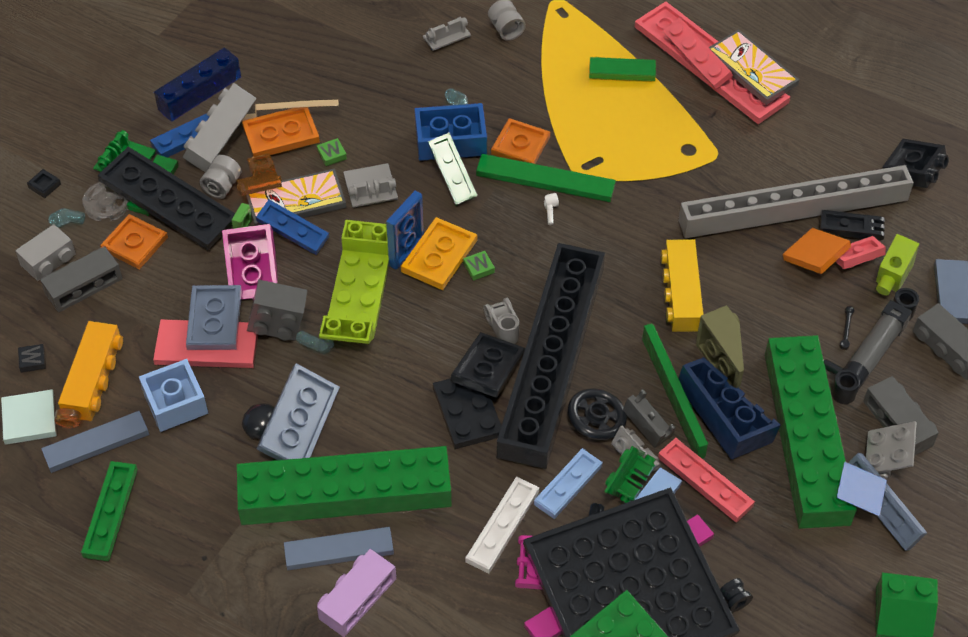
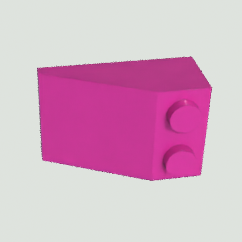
(250, 257)

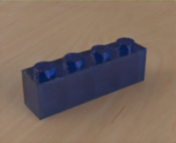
(197, 84)

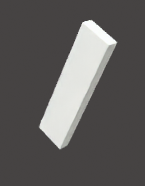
(502, 525)

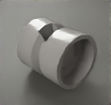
(506, 19)
(220, 176)

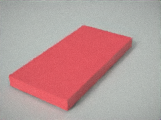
(172, 348)

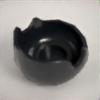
(256, 419)

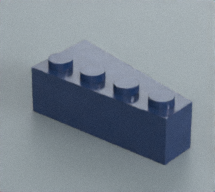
(725, 410)

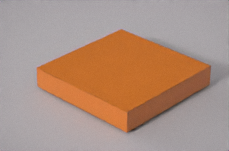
(520, 142)
(134, 241)
(816, 250)

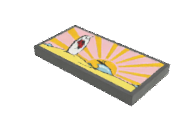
(754, 67)
(302, 195)

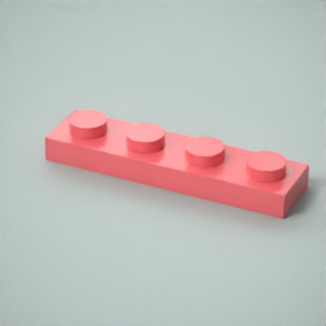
(697, 53)
(706, 480)

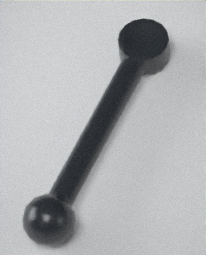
(844, 344)

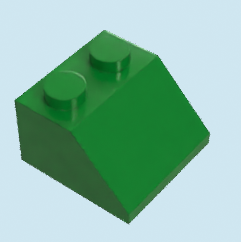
(906, 606)

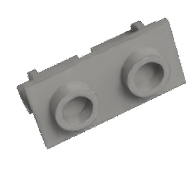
(445, 35)
(625, 439)

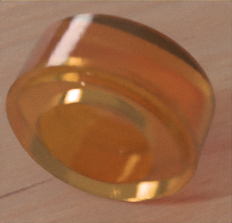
(67, 417)

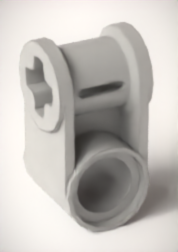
(503, 320)

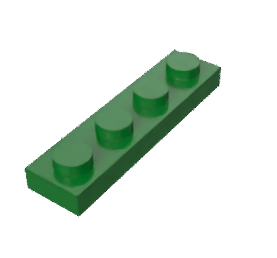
(109, 511)

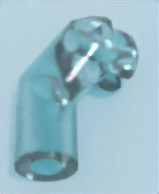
(455, 97)
(65, 216)
(320, 345)

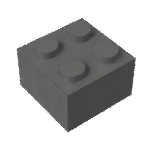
(277, 310)

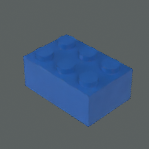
(463, 123)

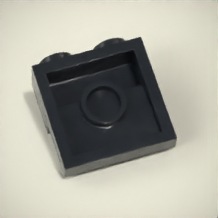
(921, 159)

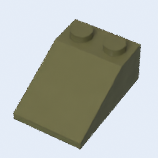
(721, 343)

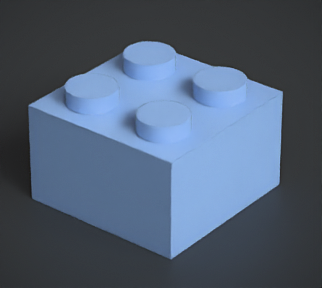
(173, 395)

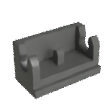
(648, 419)

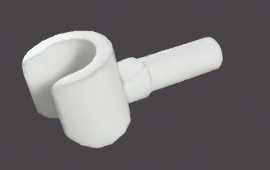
(551, 201)

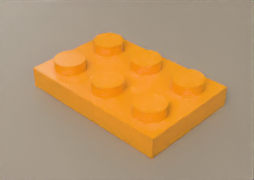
(439, 253)

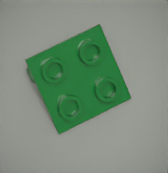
(117, 146)
(630, 461)

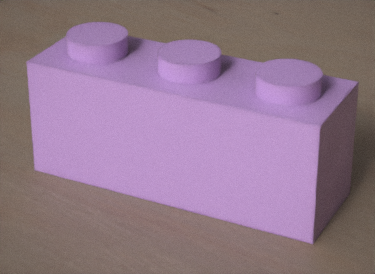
(356, 592)

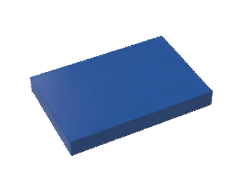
(405, 229)

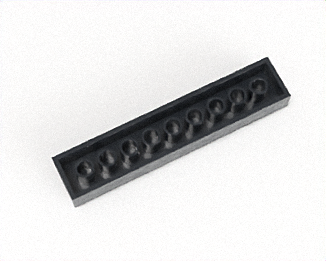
(550, 356)

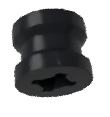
(736, 594)

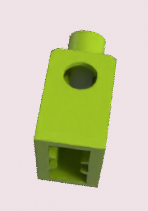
(896, 264)

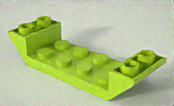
(358, 284)

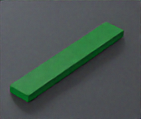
(546, 177)
(674, 391)

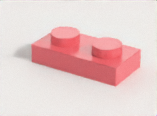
(862, 251)

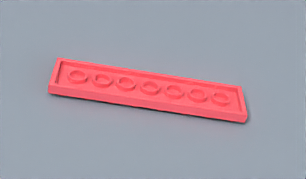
(661, 17)

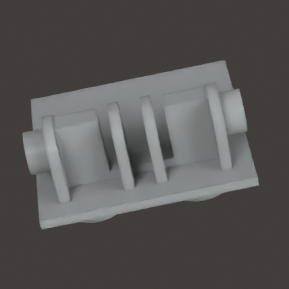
(370, 185)
(891, 448)

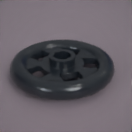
(596, 413)

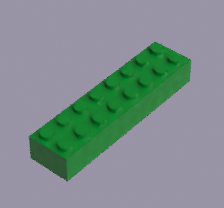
(808, 431)
(343, 485)

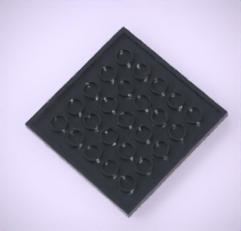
(635, 549)

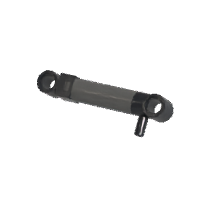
(889, 326)

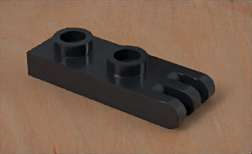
(852, 224)

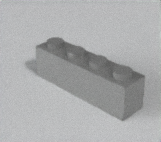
(219, 127)

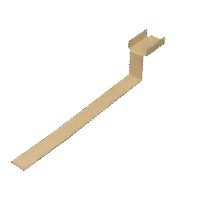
(313, 103)

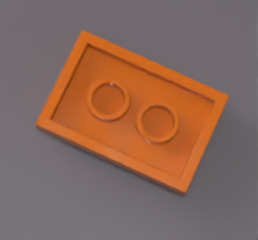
(280, 131)

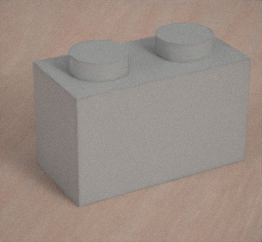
(45, 252)

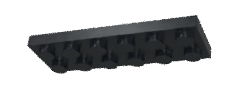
(167, 197)

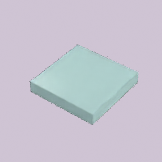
(28, 417)

